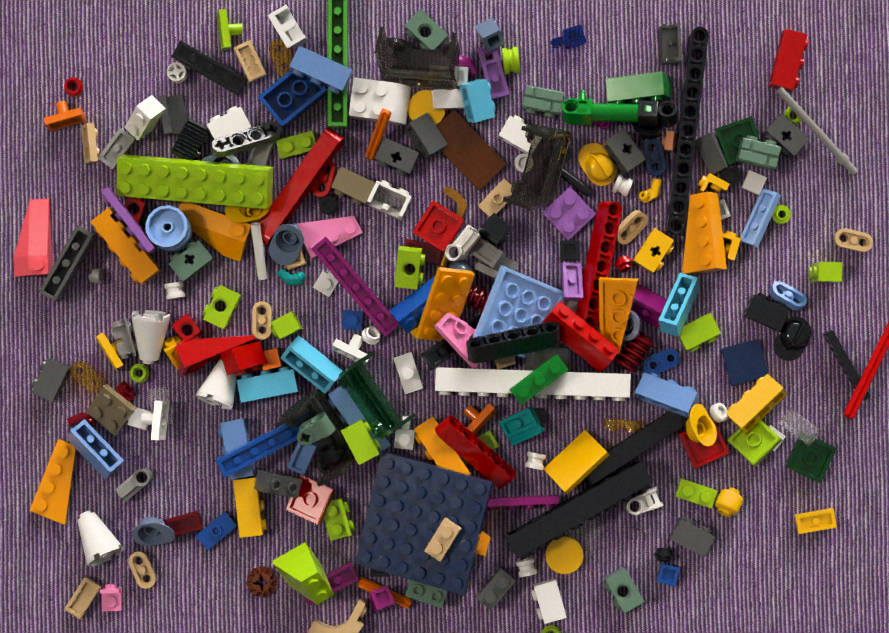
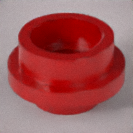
(69, 82)
(623, 264)

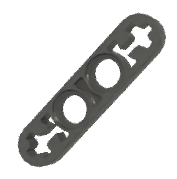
(248, 142)

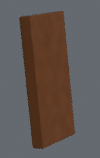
(469, 151)

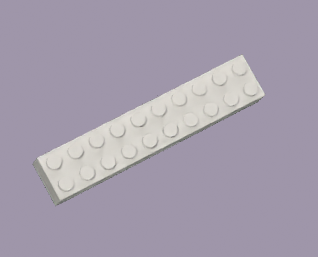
(500, 381)

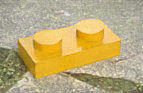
(815, 520)

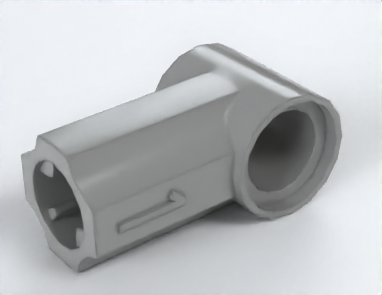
(134, 484)

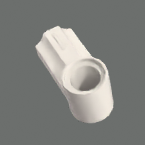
(463, 243)

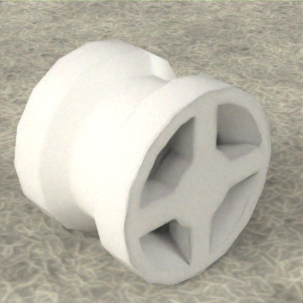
(176, 68)
(622, 185)
(174, 290)
(535, 460)
(526, 567)

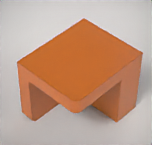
(273, 359)

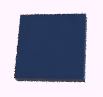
(744, 362)

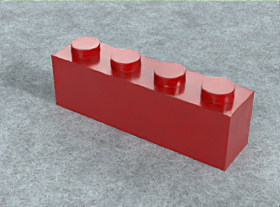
(582, 337)

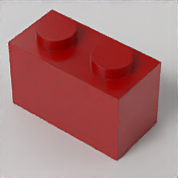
(243, 358)

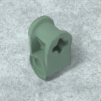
(315, 429)

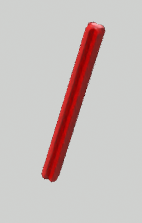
(868, 375)

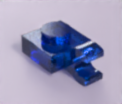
(571, 37)

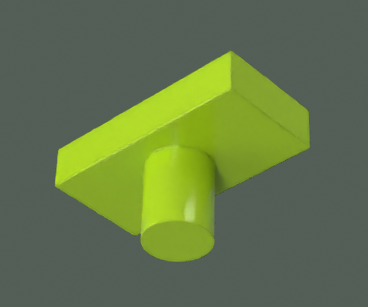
(226, 30)

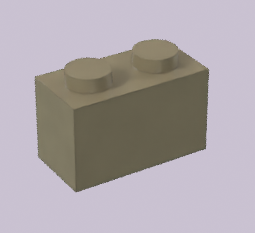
(353, 186)

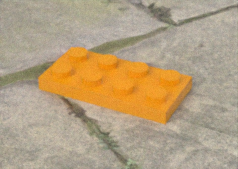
(446, 296)

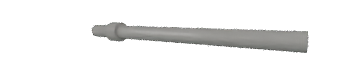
(841, 158)

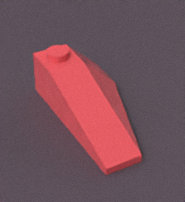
(34, 244)

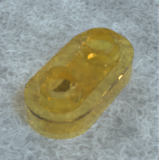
(281, 57)
(87, 376)
(629, 425)

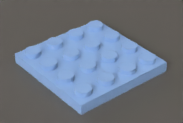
(516, 303)

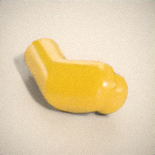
(651, 193)

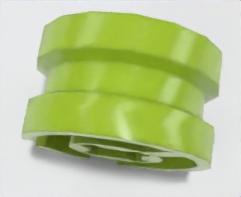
(510, 60)

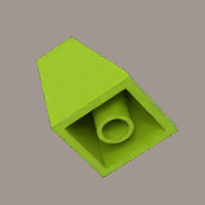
(304, 573)

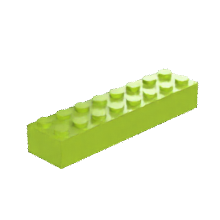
(194, 181)

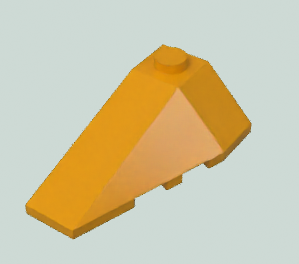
(217, 230)

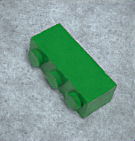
(538, 379)

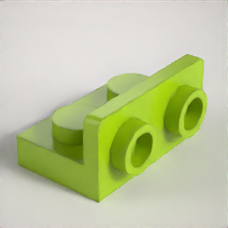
(337, 520)

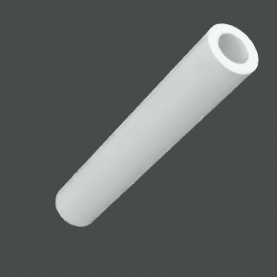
(258, 250)

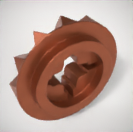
(254, 576)

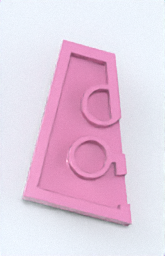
(336, 230)
(456, 333)

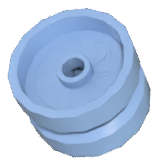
(161, 220)

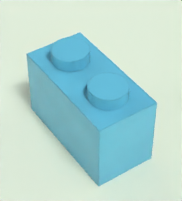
(477, 100)

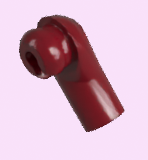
(76, 419)

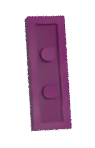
(339, 579)

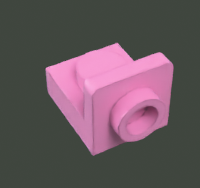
(111, 597)

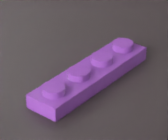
(123, 214)

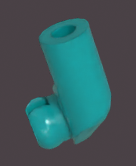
(292, 279)

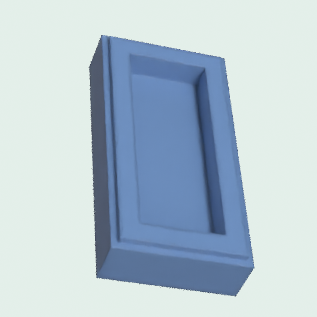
(302, 457)

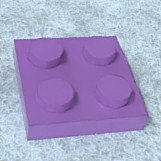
(568, 213)

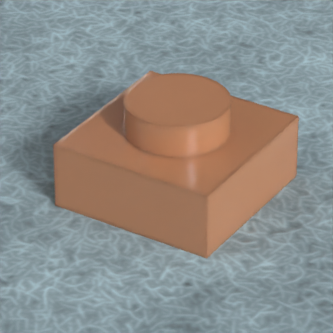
(669, 141)

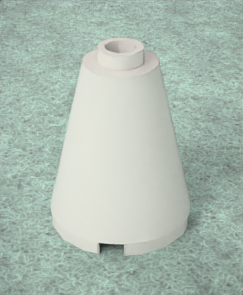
(150, 333)
(218, 388)
(97, 539)

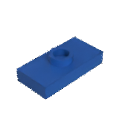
(216, 530)

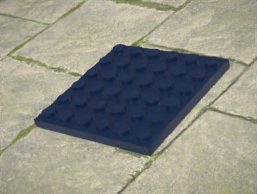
(405, 513)

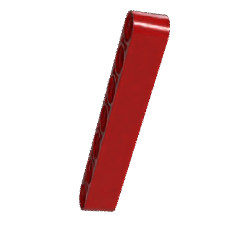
(301, 183)
(598, 256)

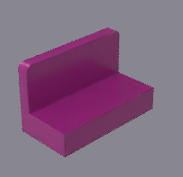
(648, 305)

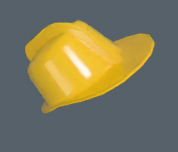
(597, 164)
(245, 214)
(700, 426)

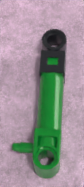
(645, 113)

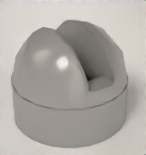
(96, 276)

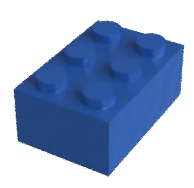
(291, 97)

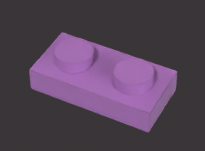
(572, 281)

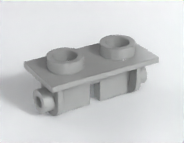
(124, 332)

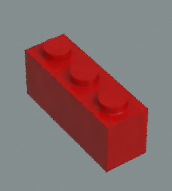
(788, 60)

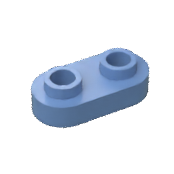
(788, 295)

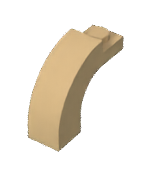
(352, 625)

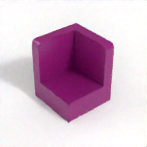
(381, 599)

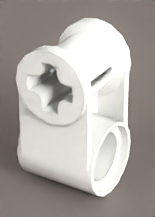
(645, 501)

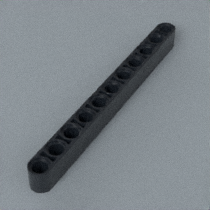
(692, 123)

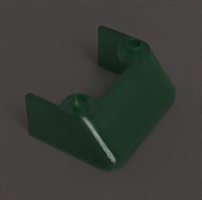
(370, 399)

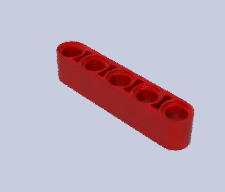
(475, 452)

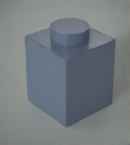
(490, 34)

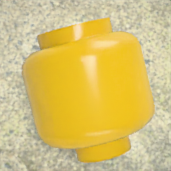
(729, 502)

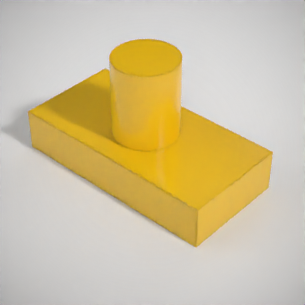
(110, 351)

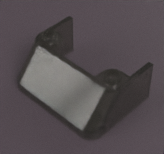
(418, 66)
(542, 167)
(308, 408)

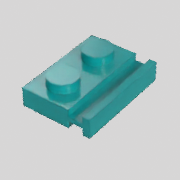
(521, 425)

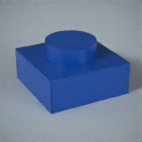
(352, 320)
(667, 574)

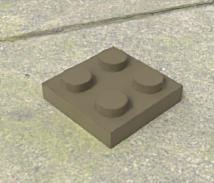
(111, 409)

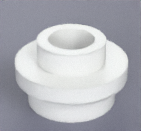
(371, 335)

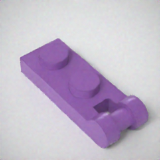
(493, 73)

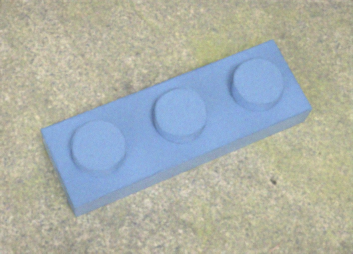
(760, 217)

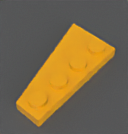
(615, 305)
(54, 490)

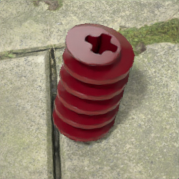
(477, 298)
(635, 353)

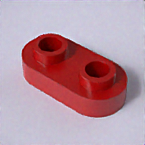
(325, 179)

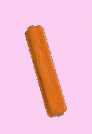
(378, 134)
(399, 599)

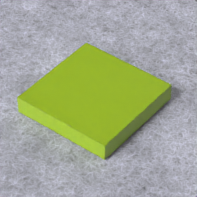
(756, 443)

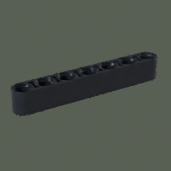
(637, 444)

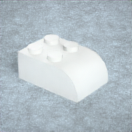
(372, 96)

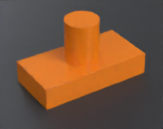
(64, 117)
(478, 418)

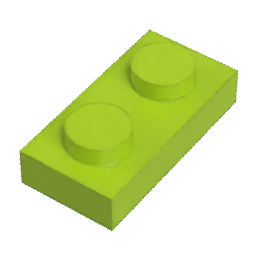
(295, 144)
(696, 493)

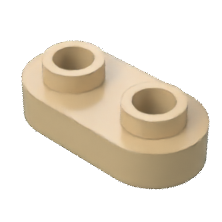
(630, 227)
(852, 240)
(261, 320)
(143, 569)

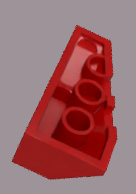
(194, 354)

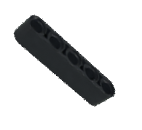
(513, 342)

